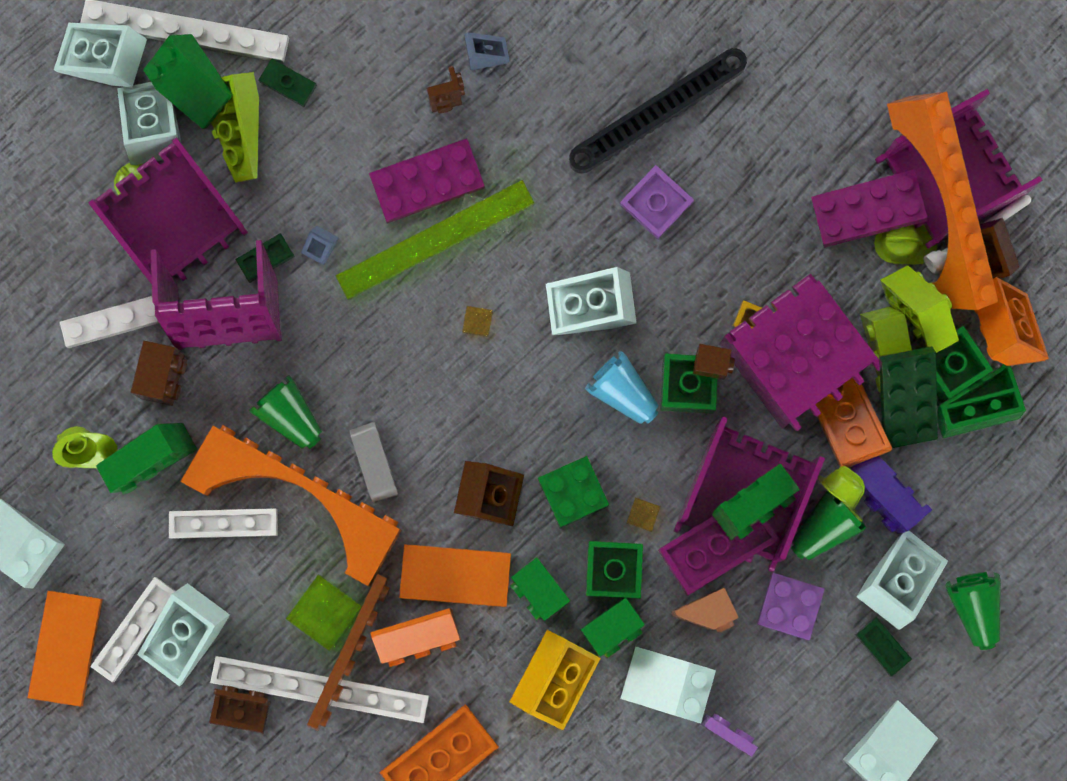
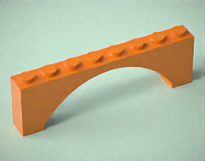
(931, 128)
(227, 460)

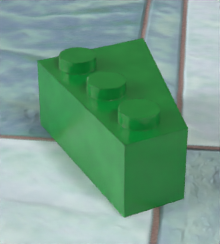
(982, 405)
(146, 456)
(756, 502)

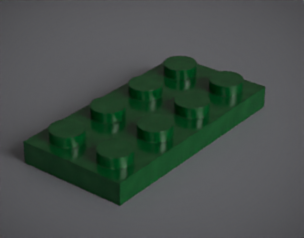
(909, 396)

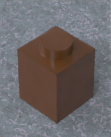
(713, 362)

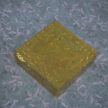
(477, 321)
(643, 514)

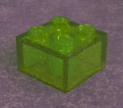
(324, 612)

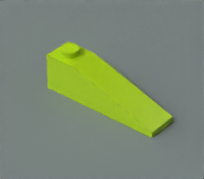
(238, 127)

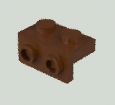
(448, 94)
(240, 710)

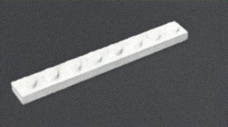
(208, 34)
(310, 686)

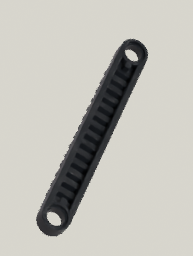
(658, 110)

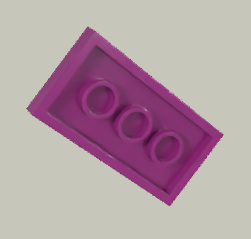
(427, 180)
(869, 208)
(709, 553)

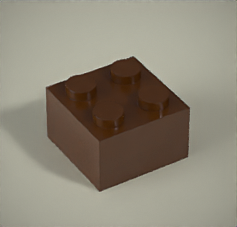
(158, 373)

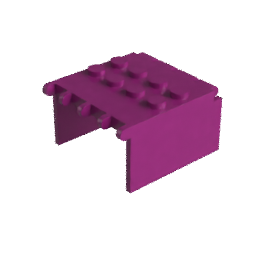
(985, 171)
(167, 211)
(222, 318)
(799, 351)
(735, 466)

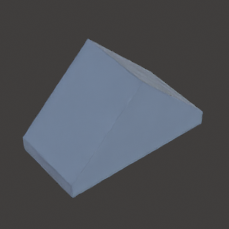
(485, 50)

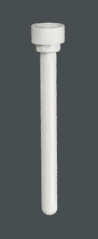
(936, 260)

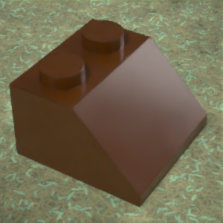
(998, 248)
(489, 493)

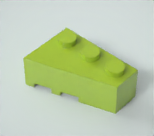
(922, 305)
(886, 333)

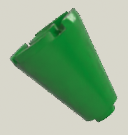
(288, 414)
(825, 528)
(978, 607)

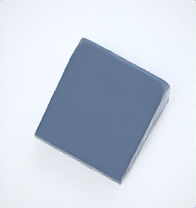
(319, 244)

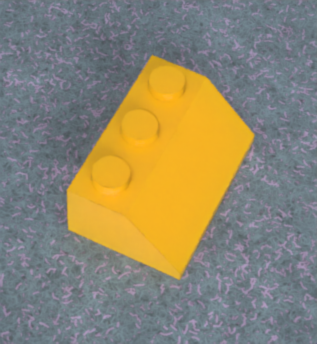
(554, 680)

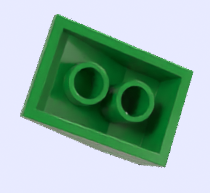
(188, 79)

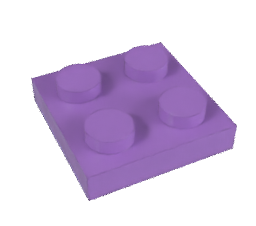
(656, 202)
(790, 606)
(738, 738)

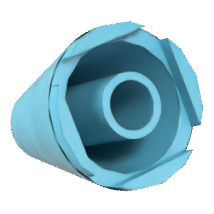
(624, 390)

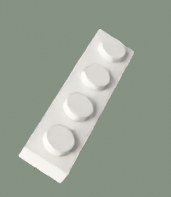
(108, 322)
(223, 523)
(132, 630)

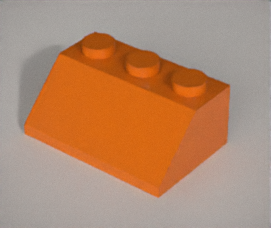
(1011, 327)
(416, 637)

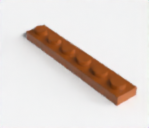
(344, 663)

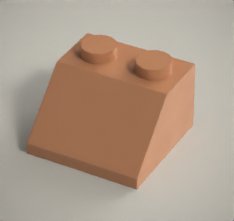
(709, 611)

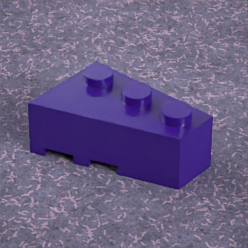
(889, 496)

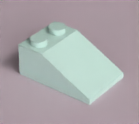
(101, 53)
(146, 122)
(591, 302)
(24, 547)
(902, 580)
(182, 633)
(668, 684)
(891, 747)

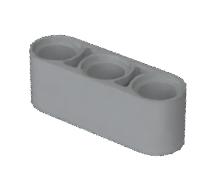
(373, 462)

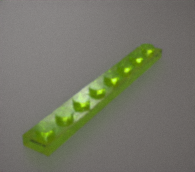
(435, 239)

